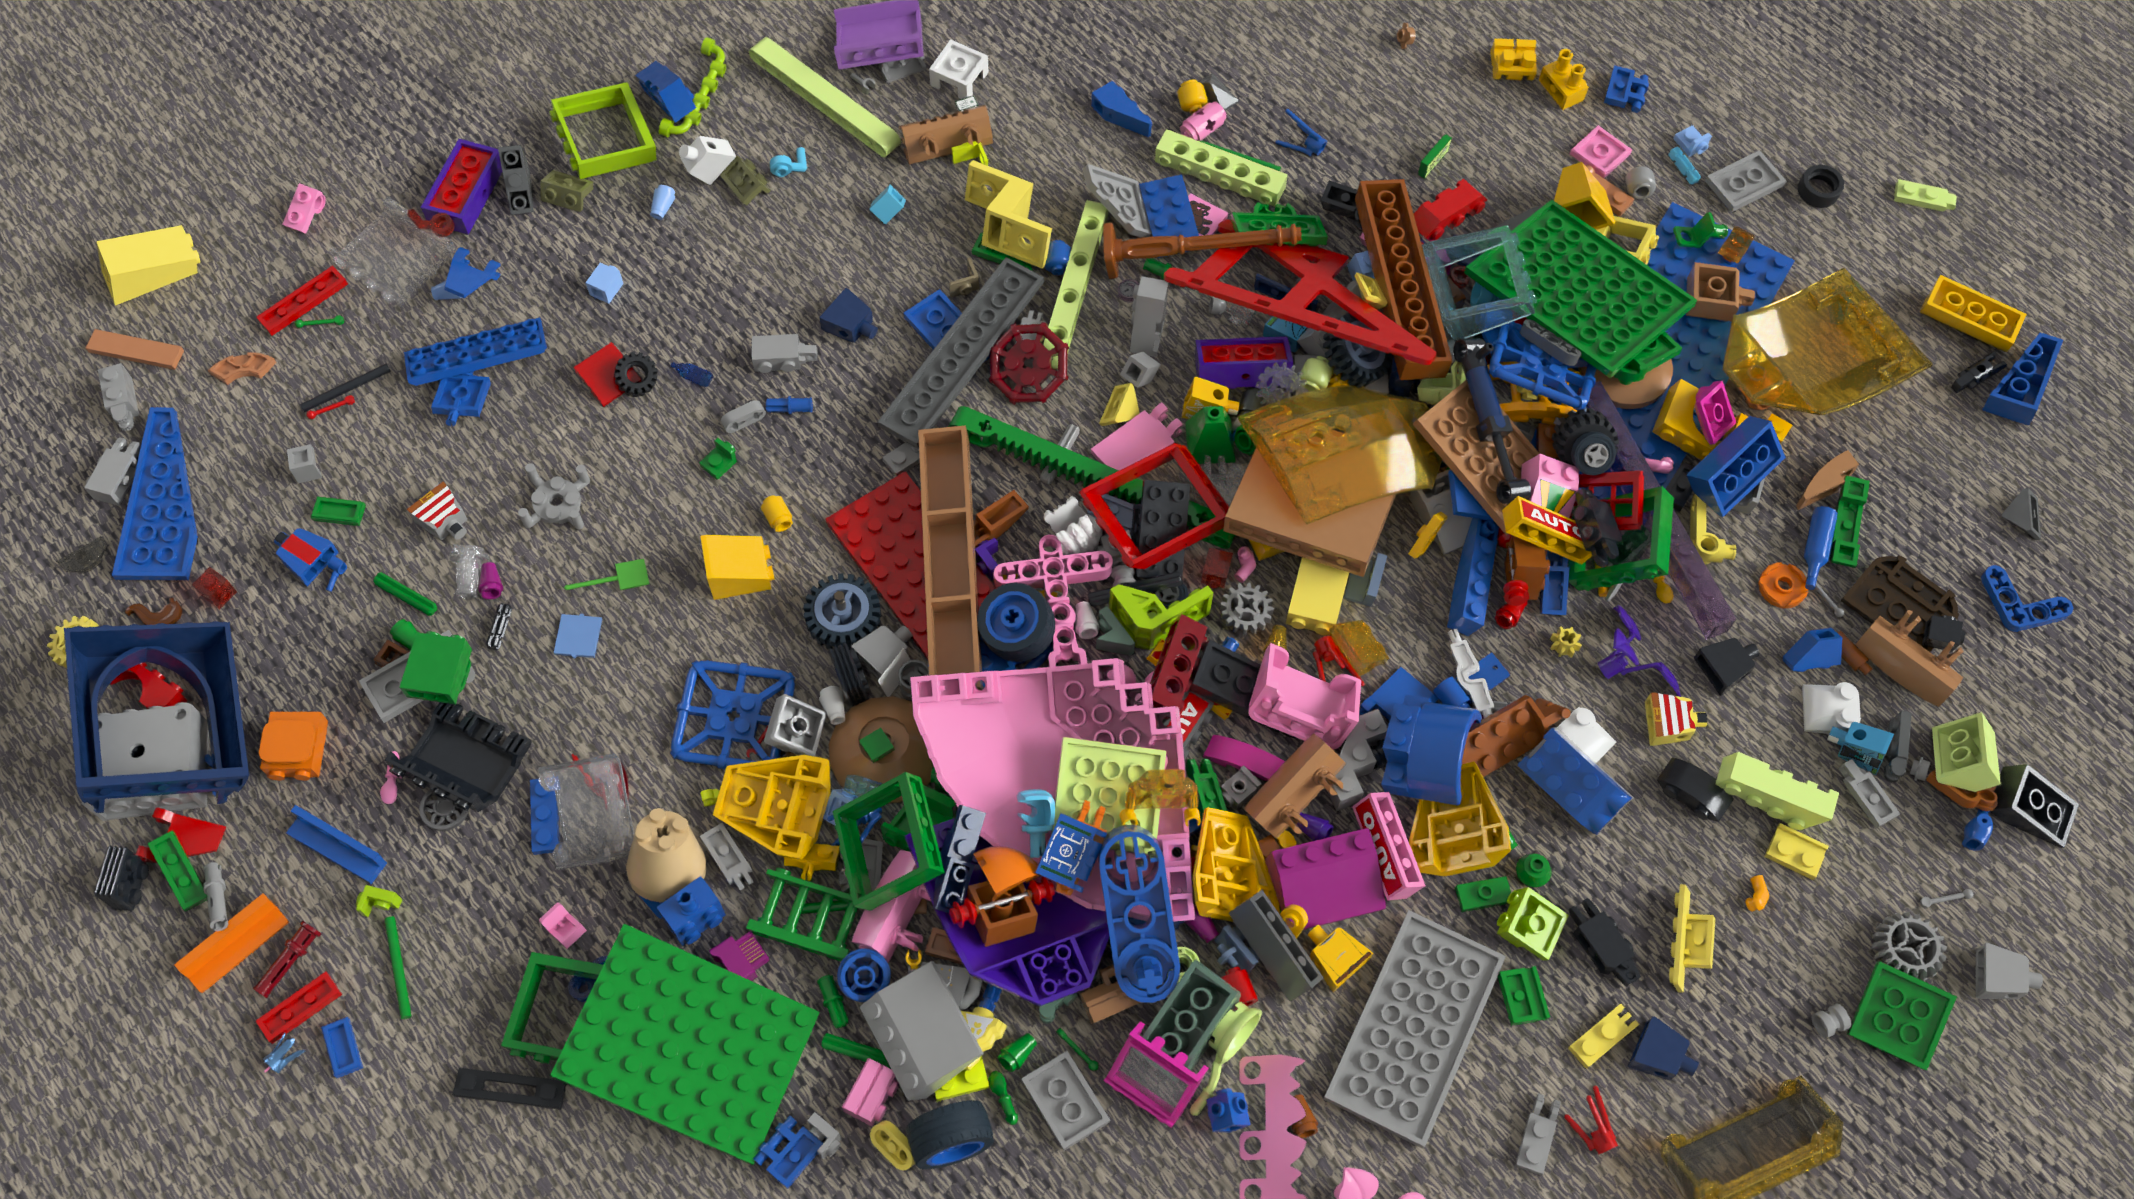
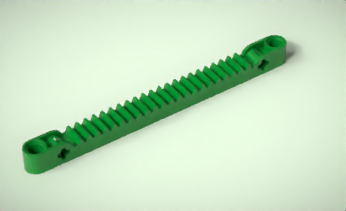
(1067, 463)

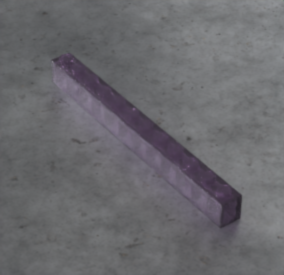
(1685, 563)

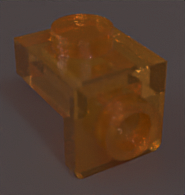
(1736, 245)

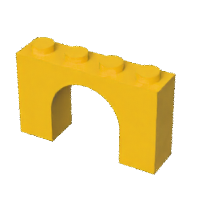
(1677, 423)

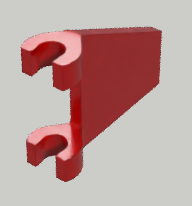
(195, 835)

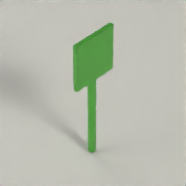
(629, 574)

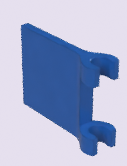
(1394, 692)

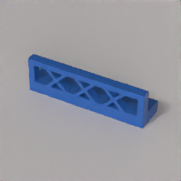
(335, 845)

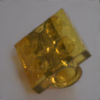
(1359, 646)

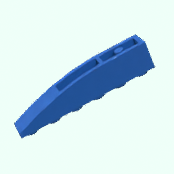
(1473, 577)

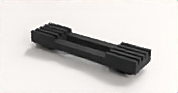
(471, 1082)

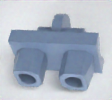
(1234, 950)

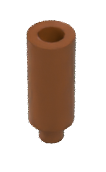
(1854, 656)

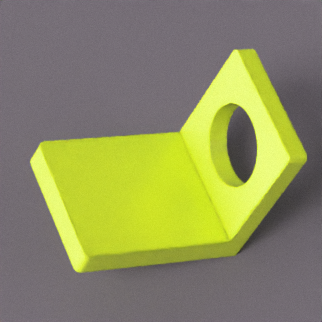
(967, 151)

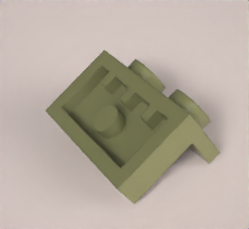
(743, 179)
(564, 190)

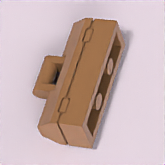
(1106, 998)

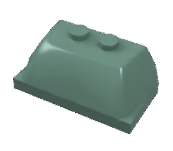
(1193, 1013)

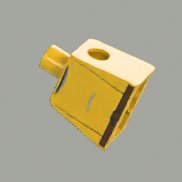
(1337, 955)

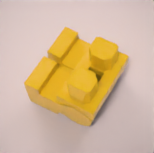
(1514, 60)

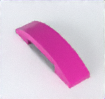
(1238, 754)

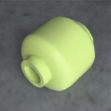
(1317, 373)

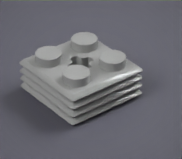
(807, 720)

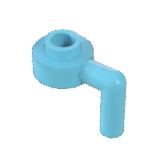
(782, 165)

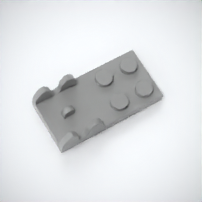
(384, 689)

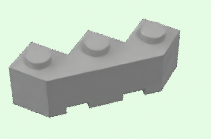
(1358, 758)

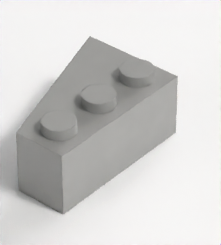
(1148, 315)

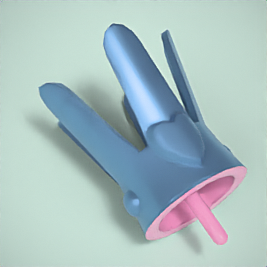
(275, 1059)

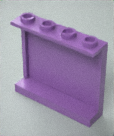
(878, 33)

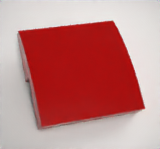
(599, 371)

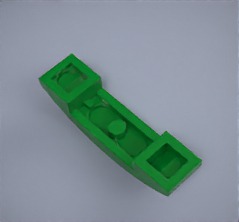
(1849, 511)

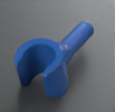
(338, 567)

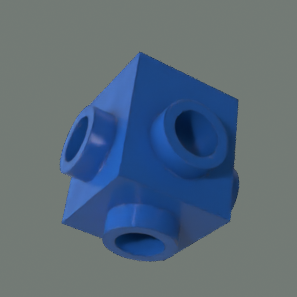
(1228, 1111)

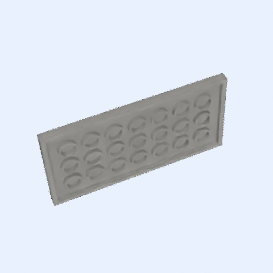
(1415, 1029)

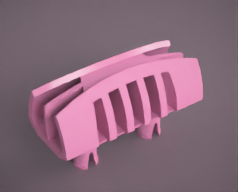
(887, 924)

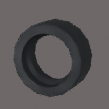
(1826, 174)

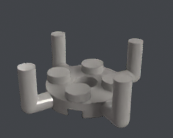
(551, 489)

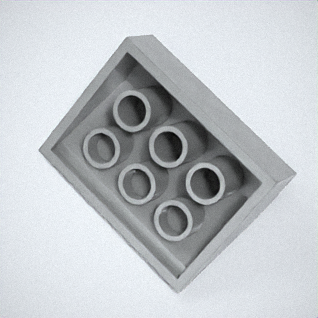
(921, 1031)

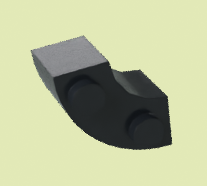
(1694, 789)

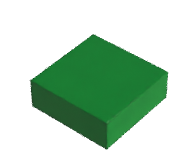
(876, 745)

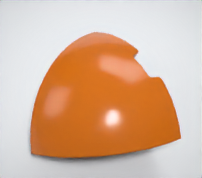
(1006, 867)

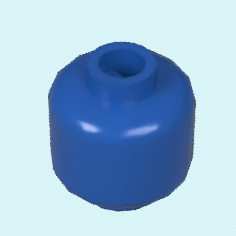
(1057, 257)

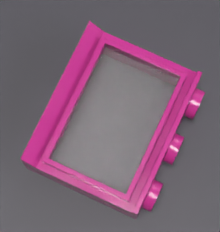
(1153, 1077)

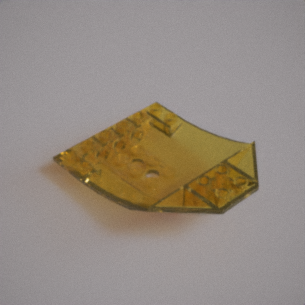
(1371, 461)

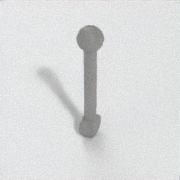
(1839, 612)
(1926, 901)

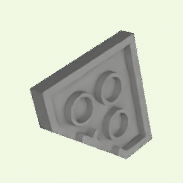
(1120, 197)

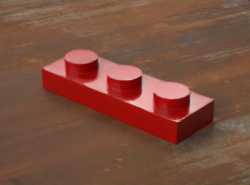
(299, 1007)

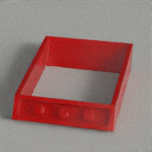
(1118, 536)

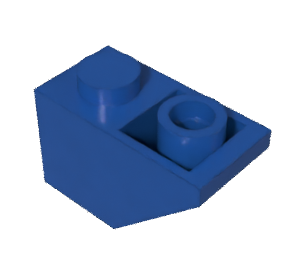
(1815, 650)

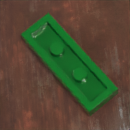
(178, 870)

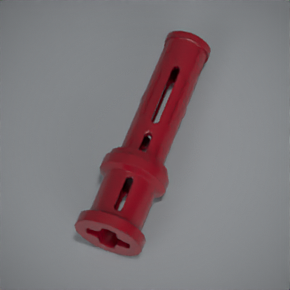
(294, 948)

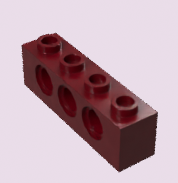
(1193, 636)

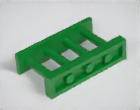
(788, 933)

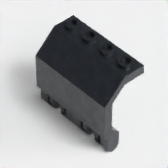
(463, 758)

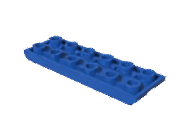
(475, 352)

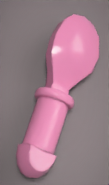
(389, 789)

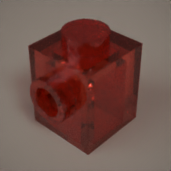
(214, 588)

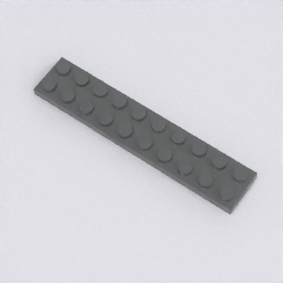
(961, 352)

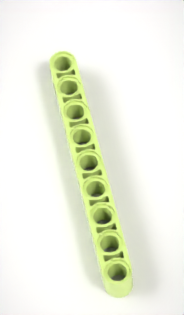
(825, 97)

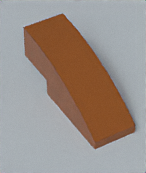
(998, 517)

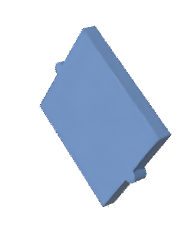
(577, 636)

